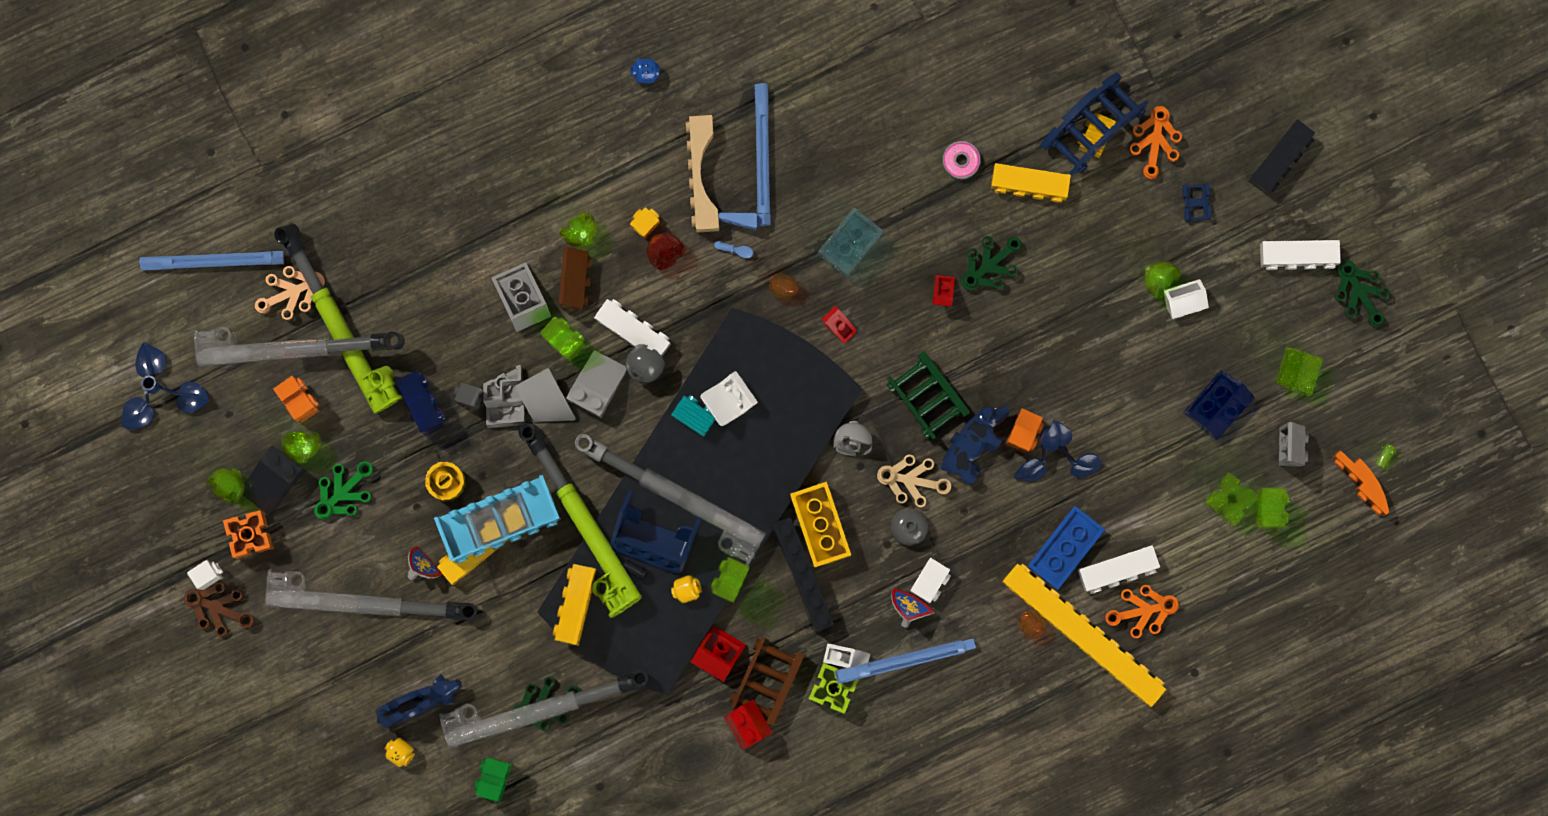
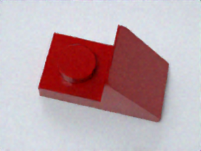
(943, 290)
(839, 325)

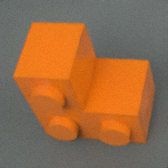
(1024, 431)

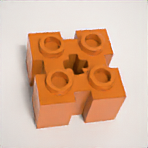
(297, 401)
(238, 528)

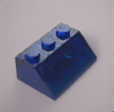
(1219, 404)

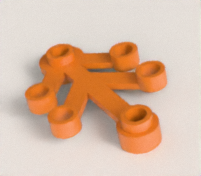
(1156, 139)
(1145, 610)

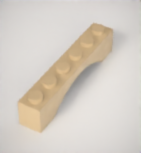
(701, 135)

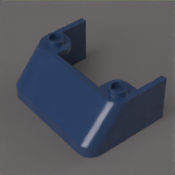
(651, 542)

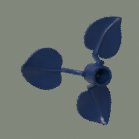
(149, 362)
(1052, 438)

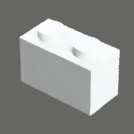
(1186, 299)
(206, 574)
(930, 580)

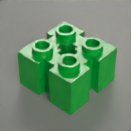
(493, 779)

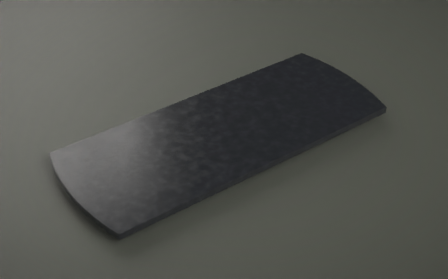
(737, 466)

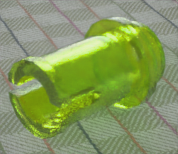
(1385, 456)

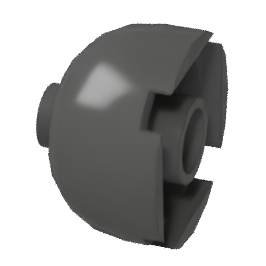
(644, 364)
(909, 526)

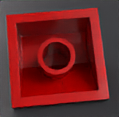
(718, 653)
(747, 724)

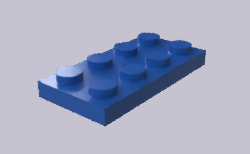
(1066, 547)

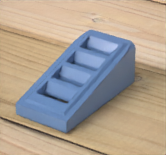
(745, 220)

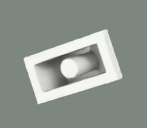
(845, 656)

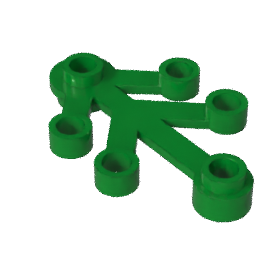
(341, 492)

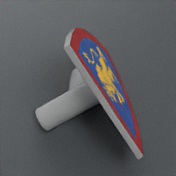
(421, 565)
(909, 606)

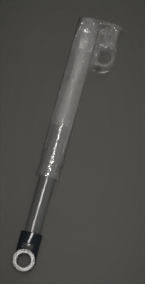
(215, 351)
(287, 595)
(463, 730)

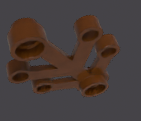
(215, 607)

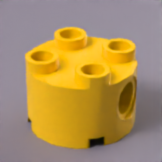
(445, 481)

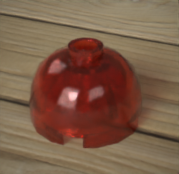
(664, 249)

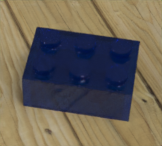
(421, 402)

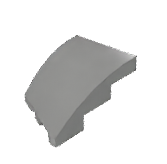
(544, 398)
(502, 400)

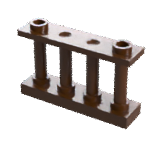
(786, 678)

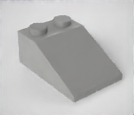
(521, 297)
(596, 384)
(1292, 445)

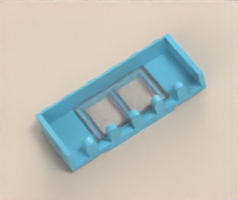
(497, 520)

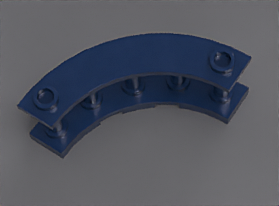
(1082, 108)

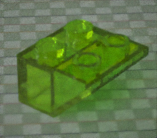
(1298, 371)

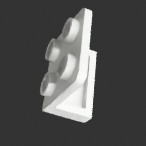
(728, 399)

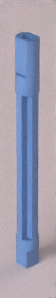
(762, 153)
(211, 260)
(904, 660)

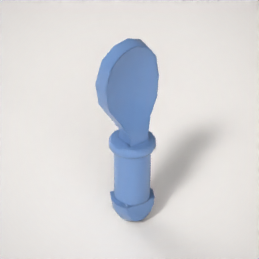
(742, 251)

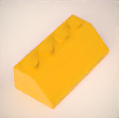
(820, 524)
(576, 604)

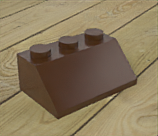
(574, 279)

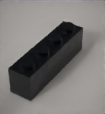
(1281, 157)

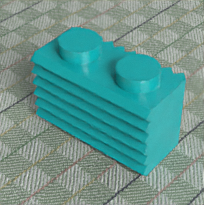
(693, 415)

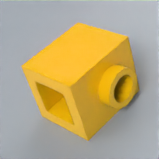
(645, 222)

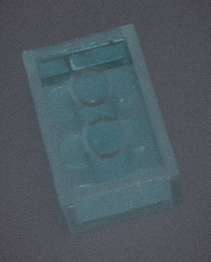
(850, 242)

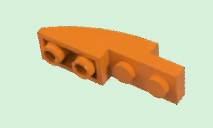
(1369, 487)

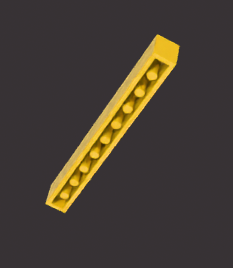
(1083, 635)

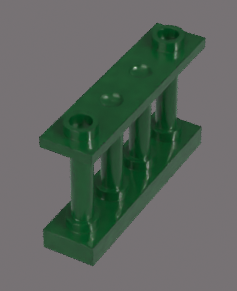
(946, 394)

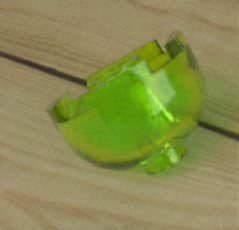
(580, 230)
(1160, 277)
(300, 446)
(227, 484)

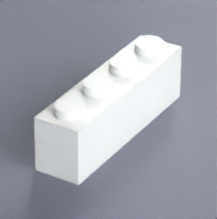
(1300, 253)
(629, 328)
(1118, 569)

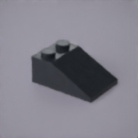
(271, 480)

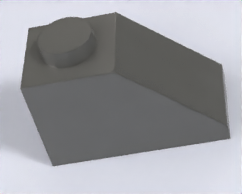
(468, 395)

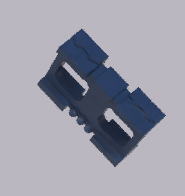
(1203, 202)

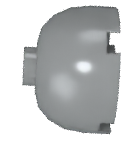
(853, 438)

